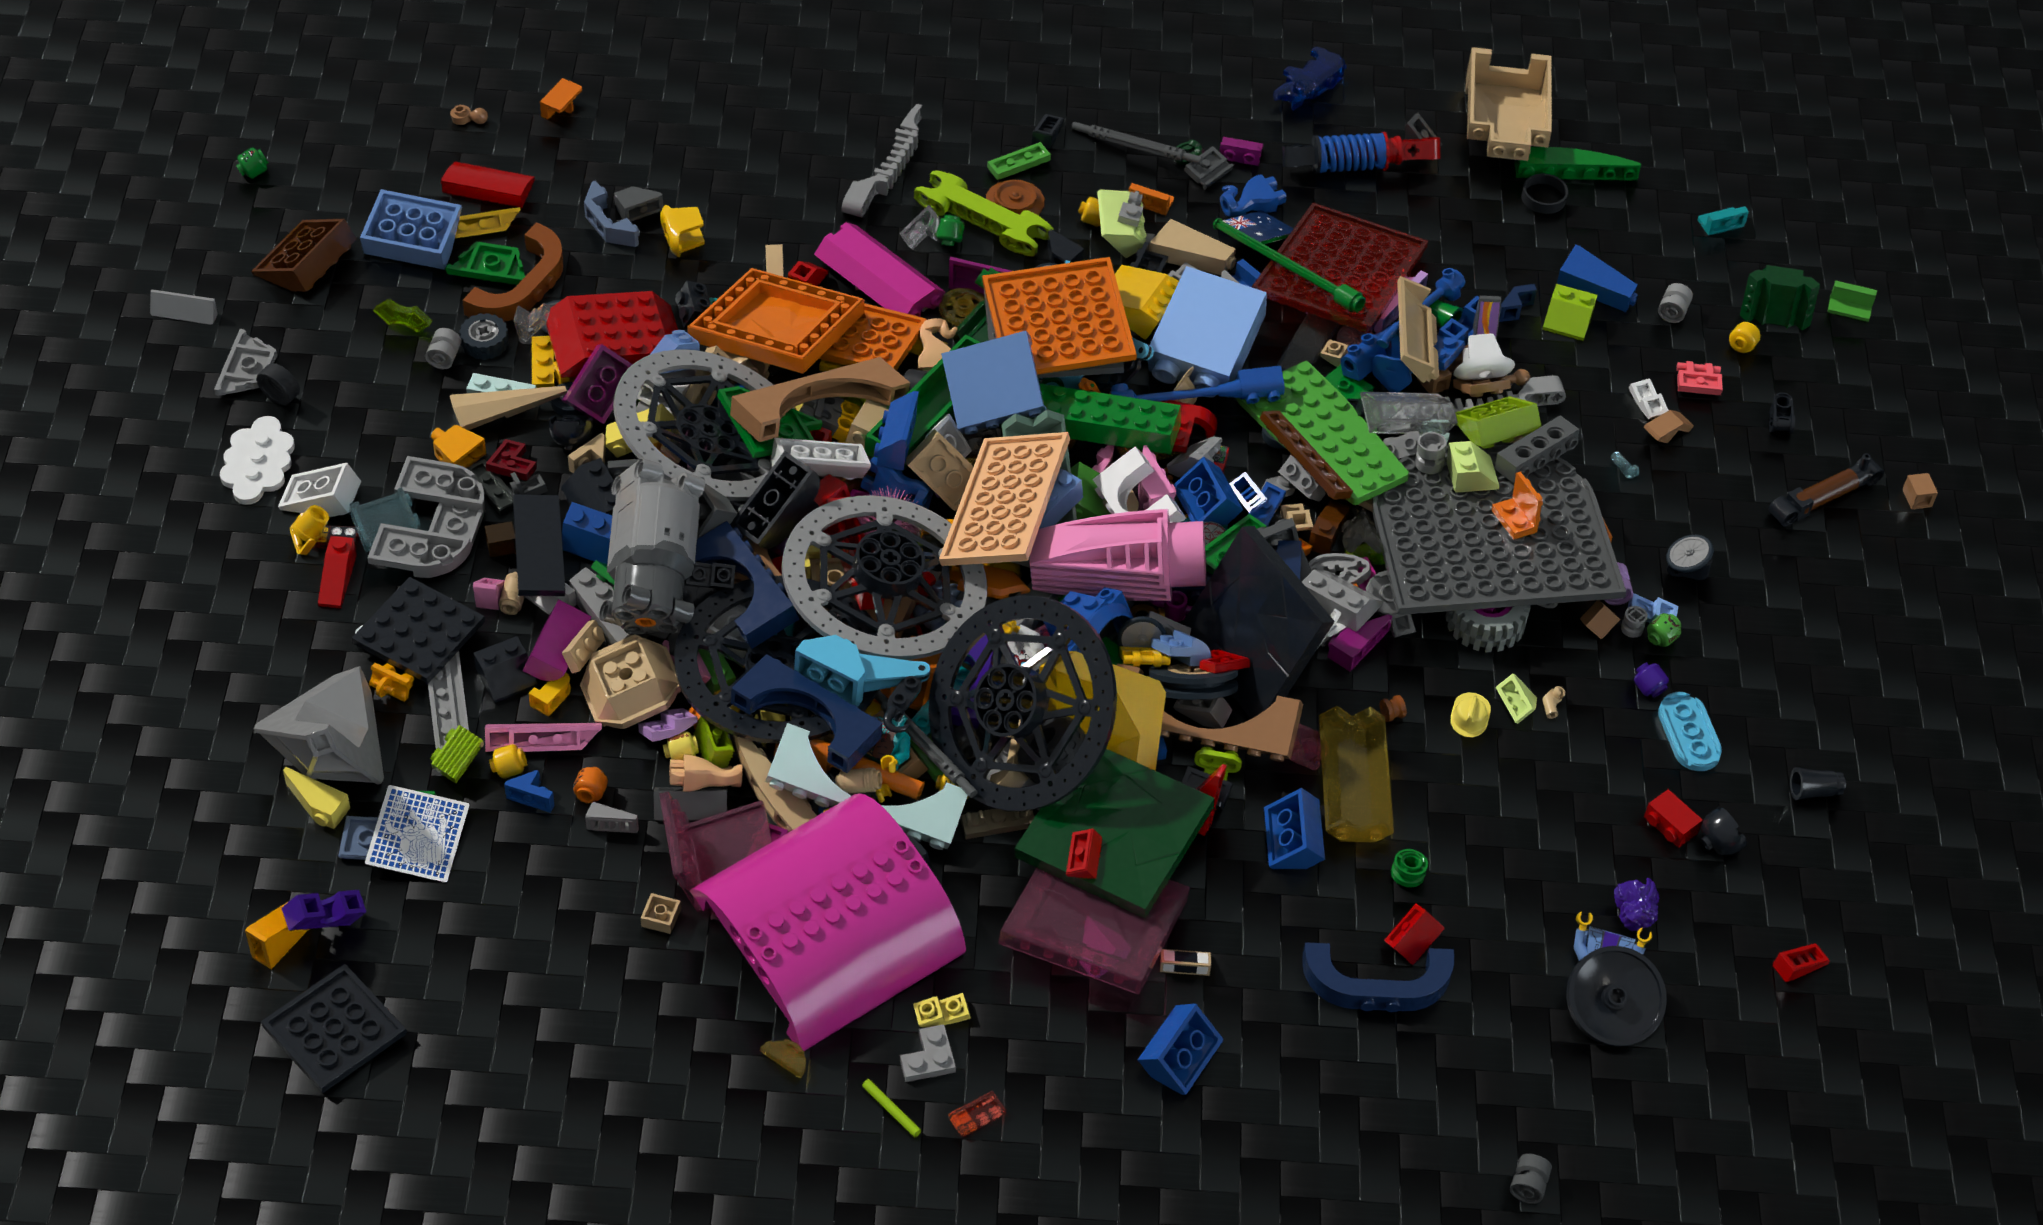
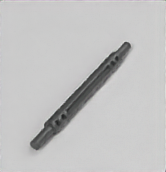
(1137, 143)
(932, 751)

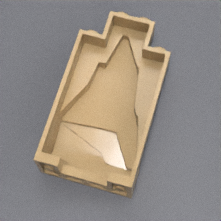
(1509, 105)

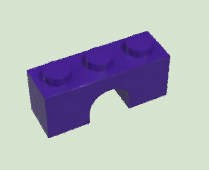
(310, 912)

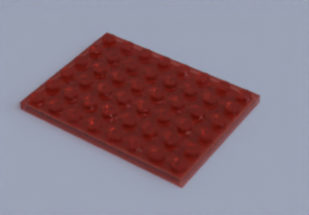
(1342, 252)

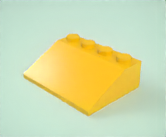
(1144, 297)

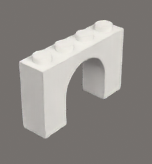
(1122, 476)

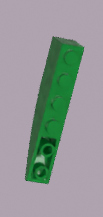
(1576, 164)

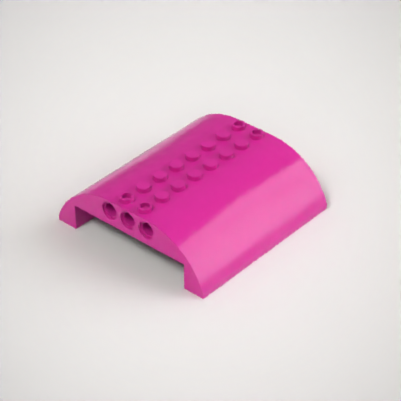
(836, 917)

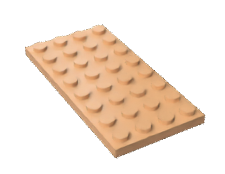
(1005, 499)

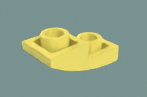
(945, 1011)

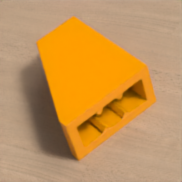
(271, 939)

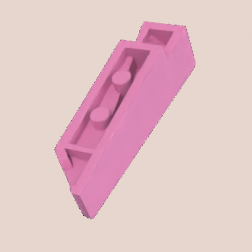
(540, 736)

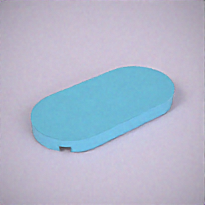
(1689, 731)

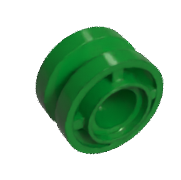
(1409, 868)

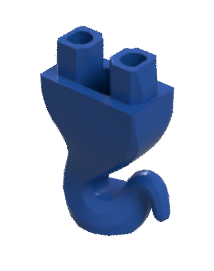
(1256, 196)
(895, 478)

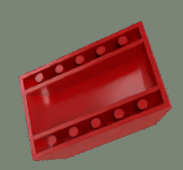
(623, 322)

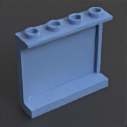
(993, 382)

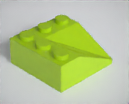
(1499, 421)

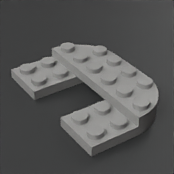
(452, 527)

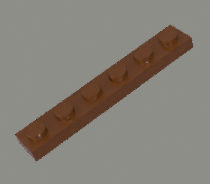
(1306, 455)

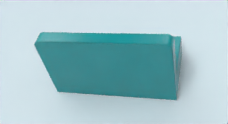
(1723, 220)

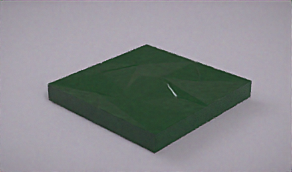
(1143, 826)

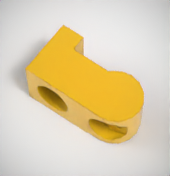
(550, 695)

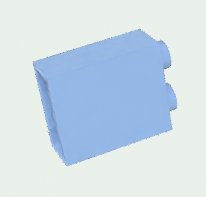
(1206, 327)

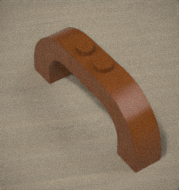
(534, 285)

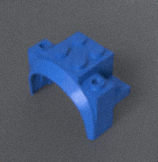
(1098, 610)

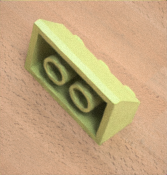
(1121, 236)

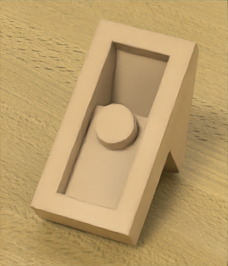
(588, 452)

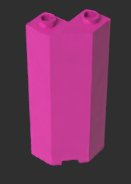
(878, 271)

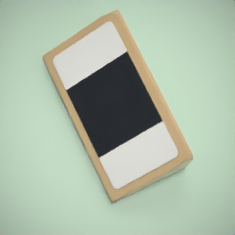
(1185, 962)

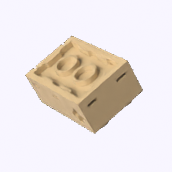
(941, 468)

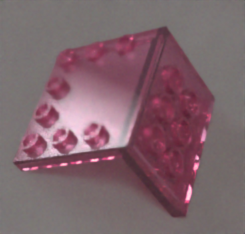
(712, 843)

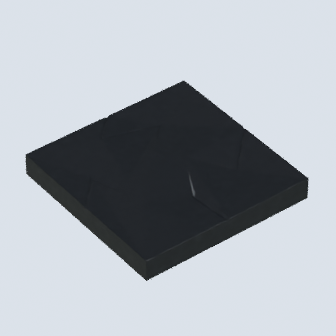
(1261, 613)

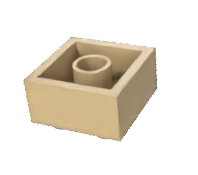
(660, 913)

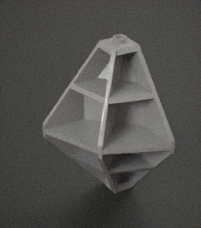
(329, 730)

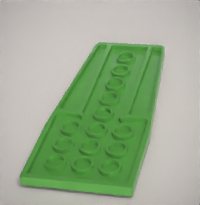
(1334, 432)

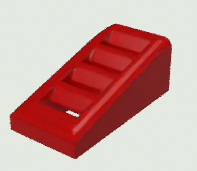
(1786, 960)

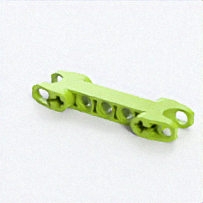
(1013, 229)

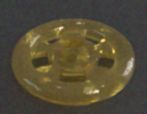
(962, 306)

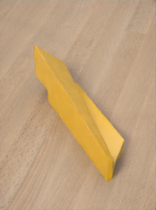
(485, 222)

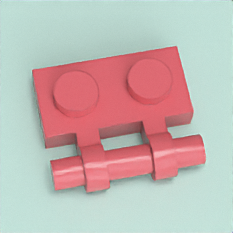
(1699, 378)

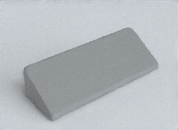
(183, 307)

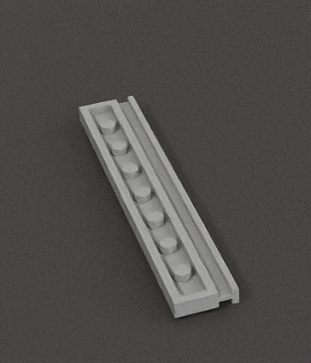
(447, 700)

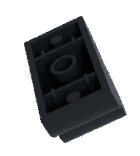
(779, 502)

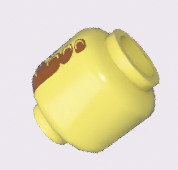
(679, 745)

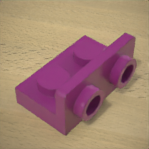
(1241, 151)

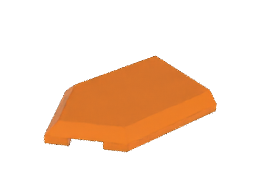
(1000, 583)

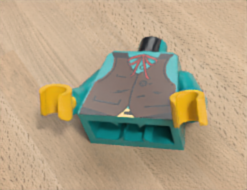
(892, 747)

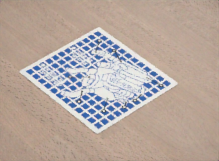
(417, 833)

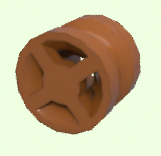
(1393, 708)

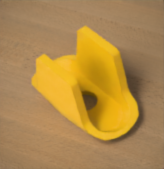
(682, 228)

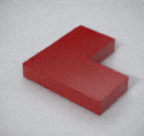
(1223, 662)

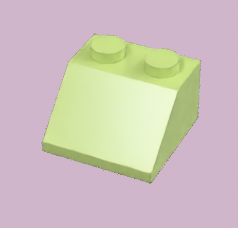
(1470, 468)

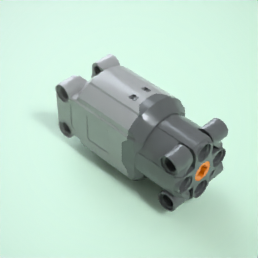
(652, 549)

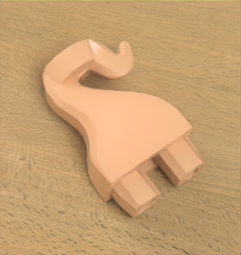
(933, 346)
(698, 773)

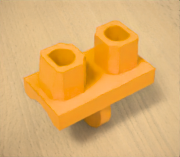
(389, 682)

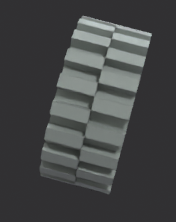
(1488, 627)

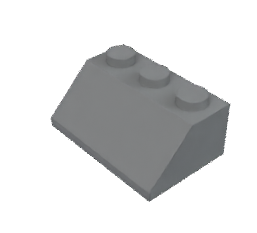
(1336, 593)

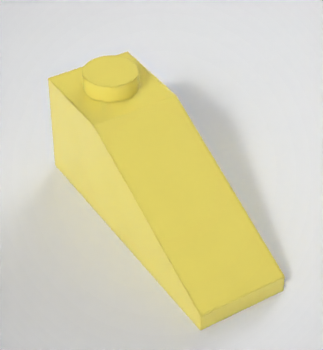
(322, 802)

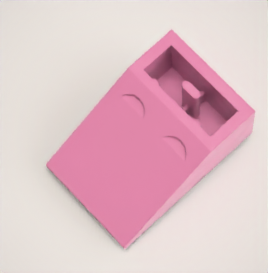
(1154, 485)

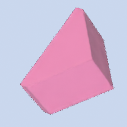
(488, 593)

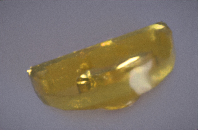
(786, 1054)

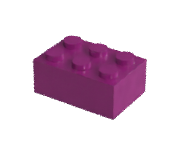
(596, 384)

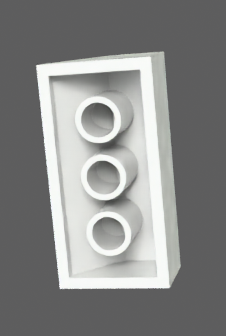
(824, 457)

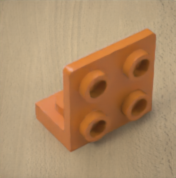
(1522, 512)

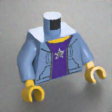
(1594, 938)

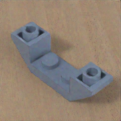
(621, 232)

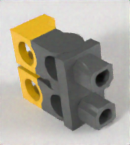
(835, 414)

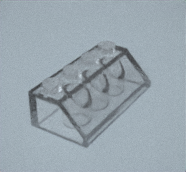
(1408, 412)

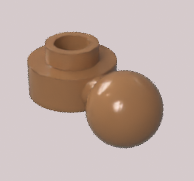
(462, 114)

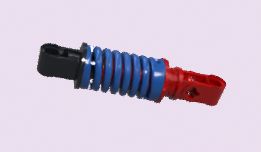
(1358, 152)

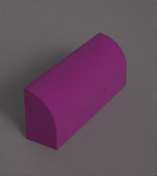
(559, 630)

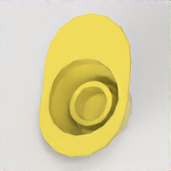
(1470, 714)

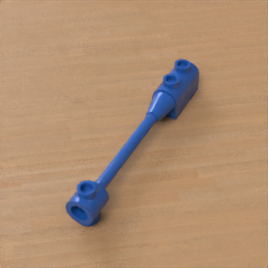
(1358, 360)
(1248, 385)

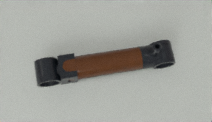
(1801, 502)

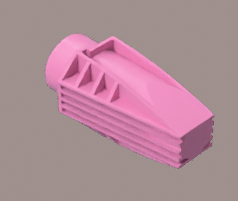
(1120, 551)

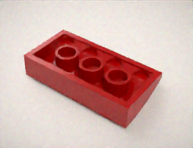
(487, 184)

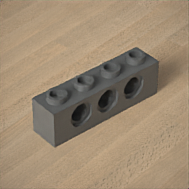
(1537, 448)

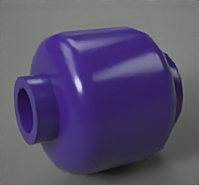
(1651, 680)

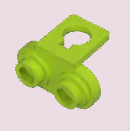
(1212, 760)

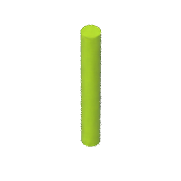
(898, 1114)

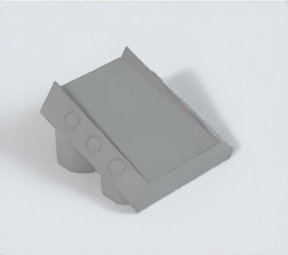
(1195, 452)

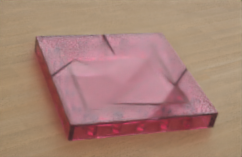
(1090, 933)

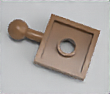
(1493, 385)

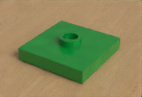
(1346, 386)

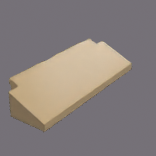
(1417, 330)

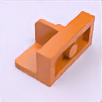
(560, 98)

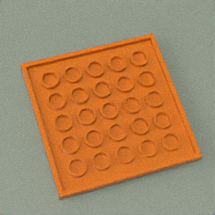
(1068, 312)

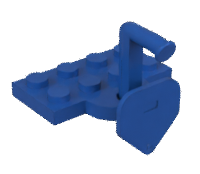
(1393, 372)

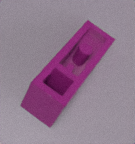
(1352, 646)

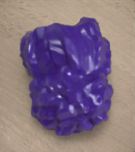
(1637, 903)

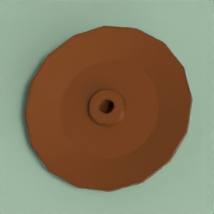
(1017, 196)

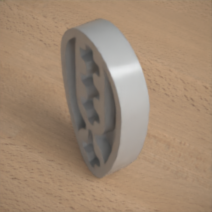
(1346, 563)

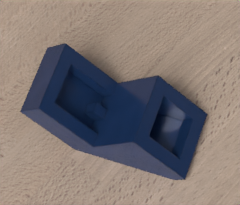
(1518, 297)

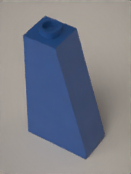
(1594, 276)

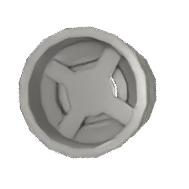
(1634, 621)

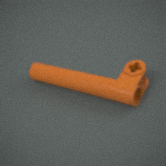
(897, 781)

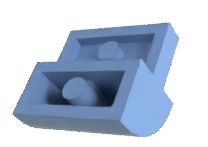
(1182, 647)

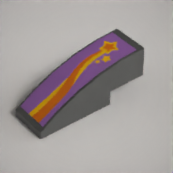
(1487, 315)

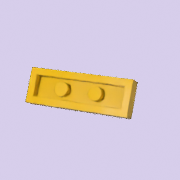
(542, 362)

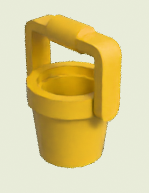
(308, 528)

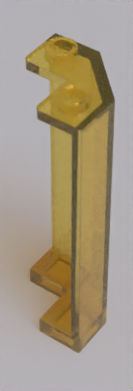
(1355, 775)

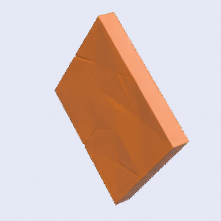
(777, 320)

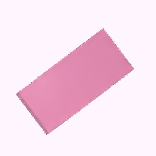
(1104, 458)

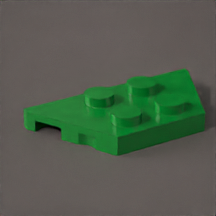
(489, 263)

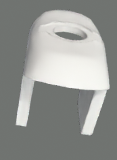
(1483, 359)

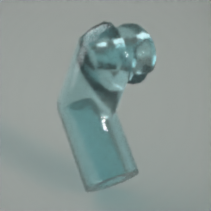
(1625, 467)

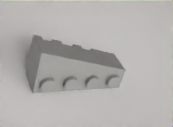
(590, 596)

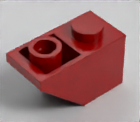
(807, 273)

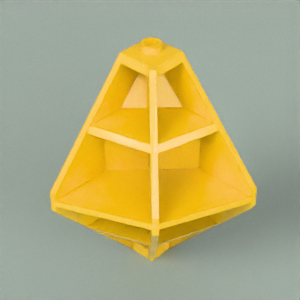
(1137, 711)

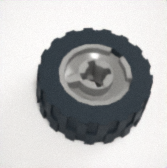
(484, 336)

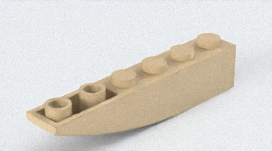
(781, 805)

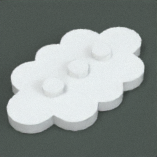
(257, 460)

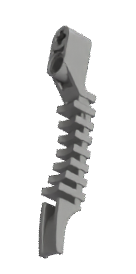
(863, 191)
(1540, 390)

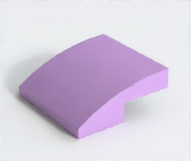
(671, 723)

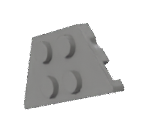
(243, 364)

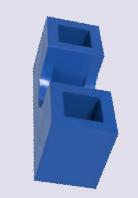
(1464, 327)

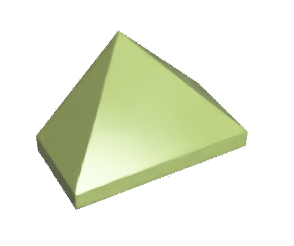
(1517, 697)

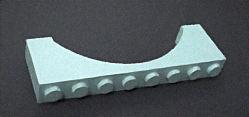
(799, 772)

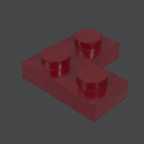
(508, 460)

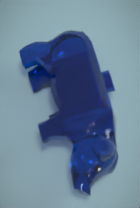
(1311, 80)

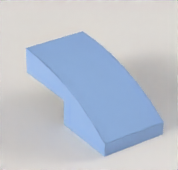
(1653, 608)

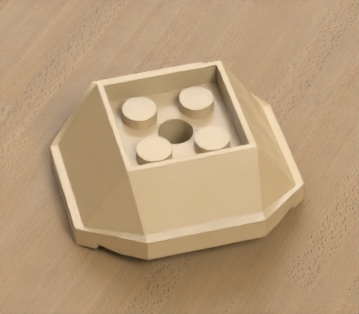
(626, 701)

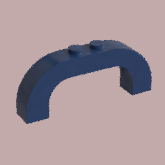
(1377, 994)

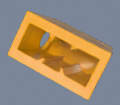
(458, 446)

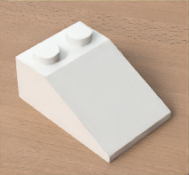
(326, 487)

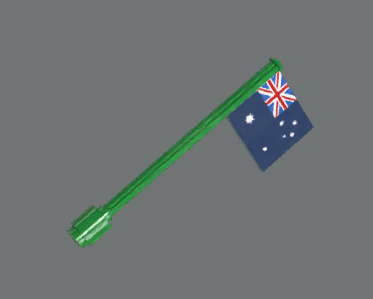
(1260, 229)

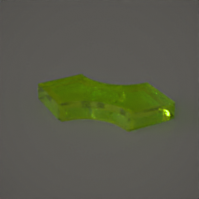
(397, 314)

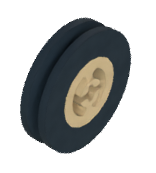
(1192, 683)

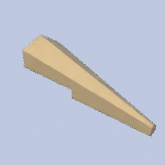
(483, 407)

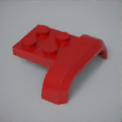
(1189, 415)

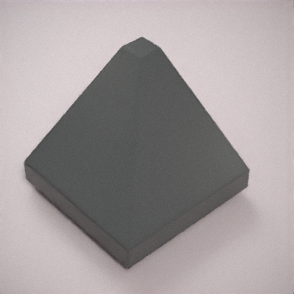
(1402, 625)

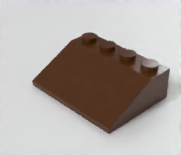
(306, 253)

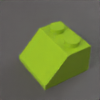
(1570, 312)

